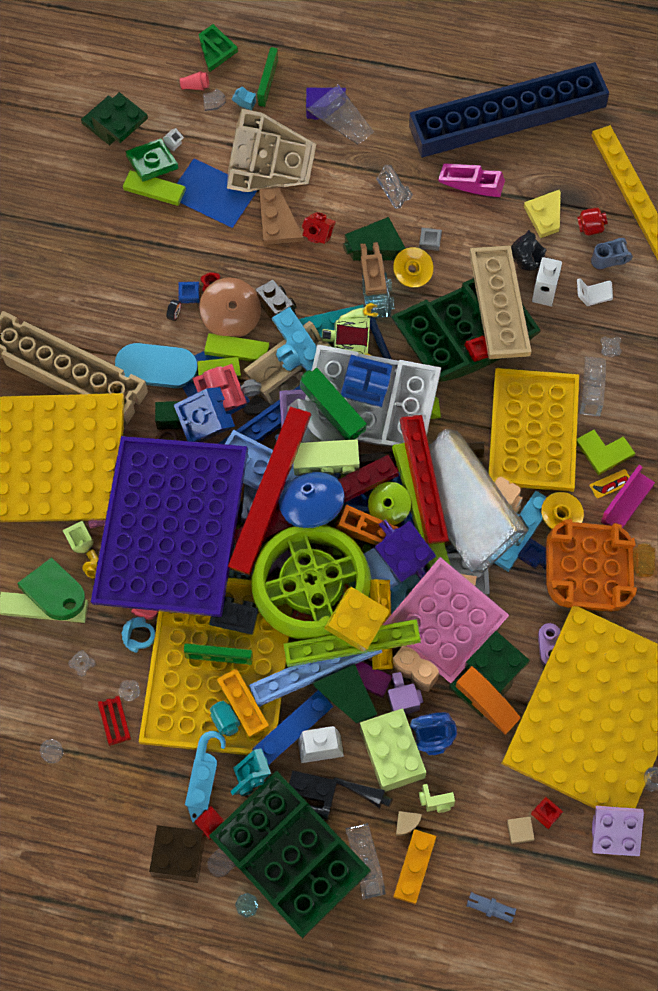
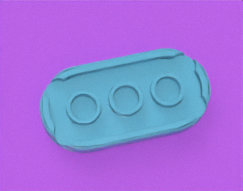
(158, 364)

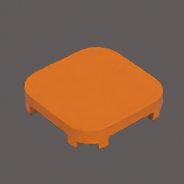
(590, 566)

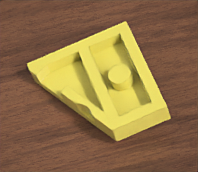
(545, 213)

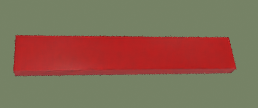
(424, 479)

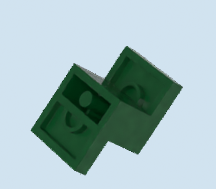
(114, 118)
(495, 661)

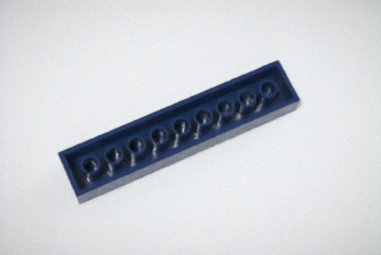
(508, 109)

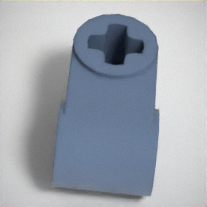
(614, 254)

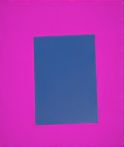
(209, 194)

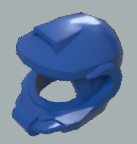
(434, 732)

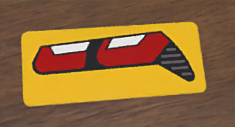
(609, 484)

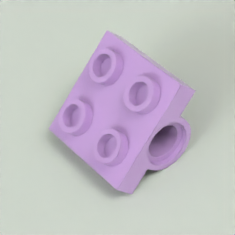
(617, 830)

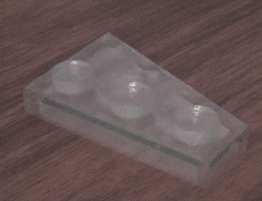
(341, 115)

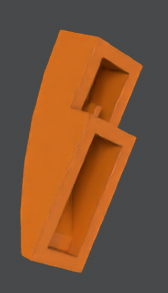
(488, 700)

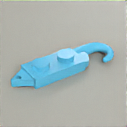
(202, 776)

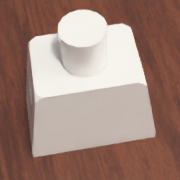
(547, 276)
(320, 744)

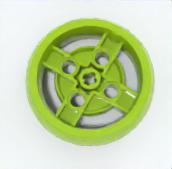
(272, 593)

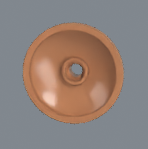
(220, 317)

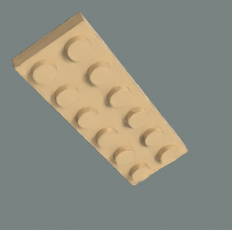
(500, 302)

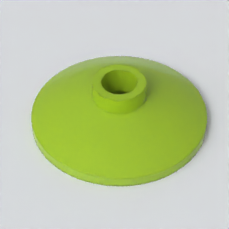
(400, 504)

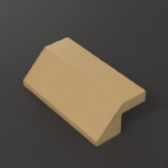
(273, 375)

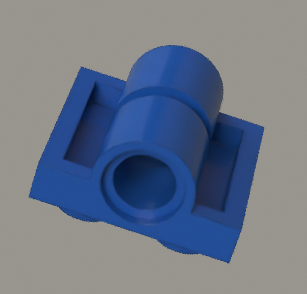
(366, 381)

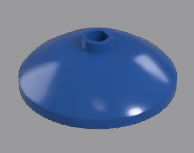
(314, 507)

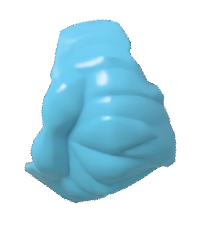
(131, 644)

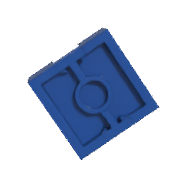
(203, 415)

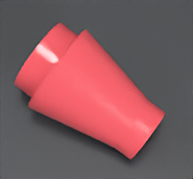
(196, 81)

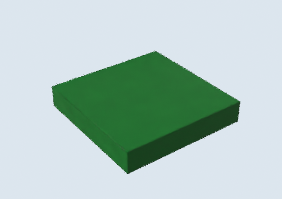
(151, 160)

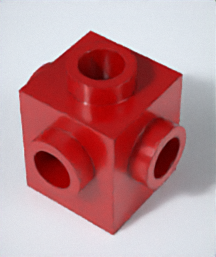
(318, 228)

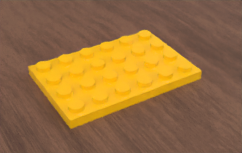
(534, 429)

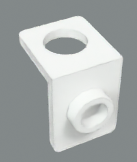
(595, 293)

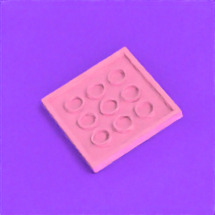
(450, 616)

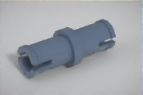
(491, 907)

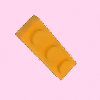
(243, 703)
(414, 867)

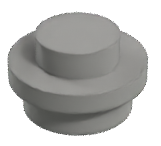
(251, 388)

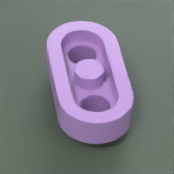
(545, 642)

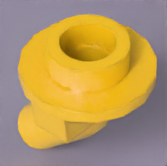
(91, 567)

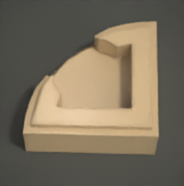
(407, 822)

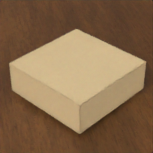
(520, 830)

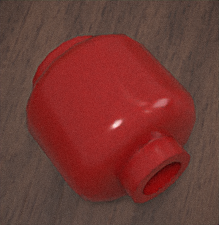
(592, 221)

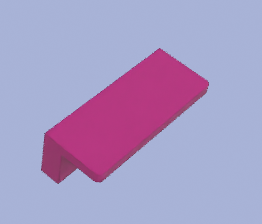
(628, 499)

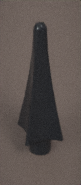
(373, 795)

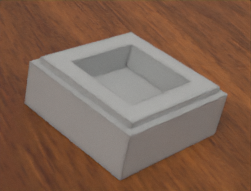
(430, 239)

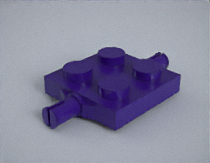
(404, 551)

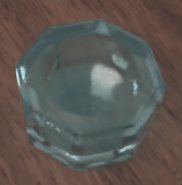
(247, 905)

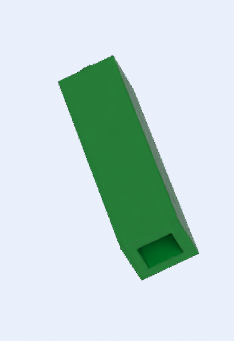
(332, 404)

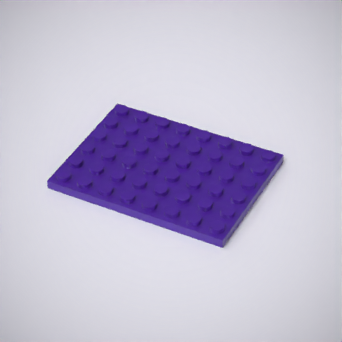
(170, 526)

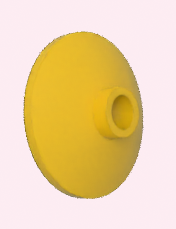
(419, 260)
(561, 503)

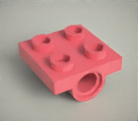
(228, 382)

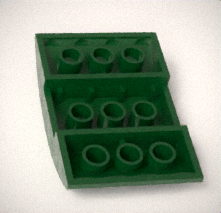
(443, 326)
(290, 854)

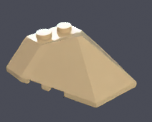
(267, 154)

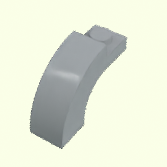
(316, 430)

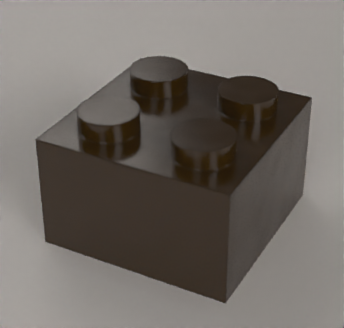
(177, 854)

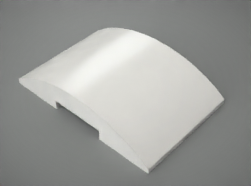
(408, 394)

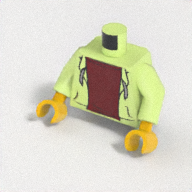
(351, 330)

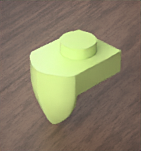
(79, 537)

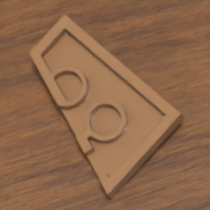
(277, 218)

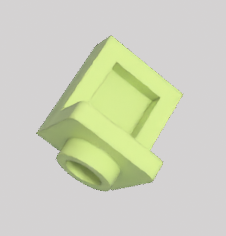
(441, 803)

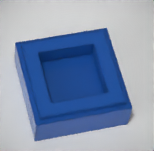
(189, 292)

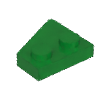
(216, 47)

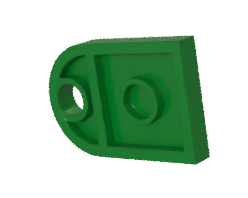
(52, 589)

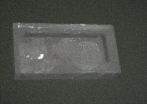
(393, 187)

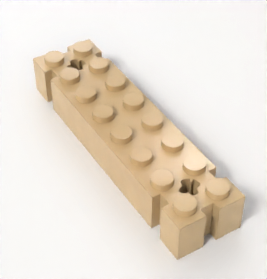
(65, 365)

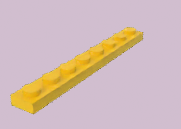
(629, 184)

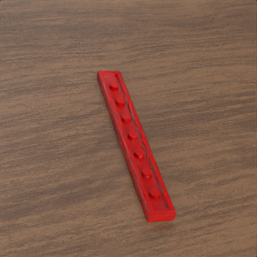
(269, 490)

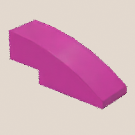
(472, 179)

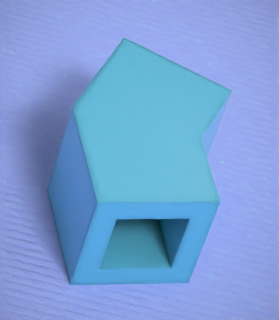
(244, 98)

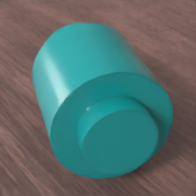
(224, 718)

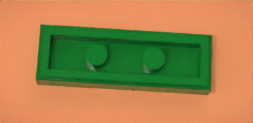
(267, 77)
(218, 654)

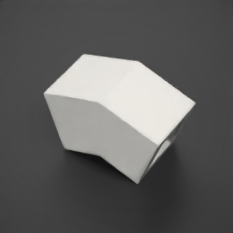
(173, 139)

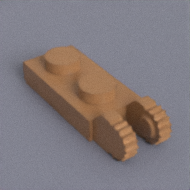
(373, 271)

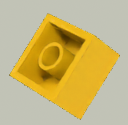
(357, 619)

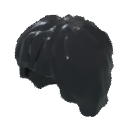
(528, 252)

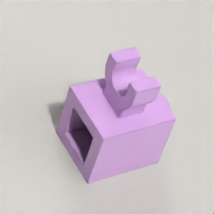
(404, 695)

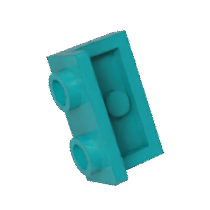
(251, 773)

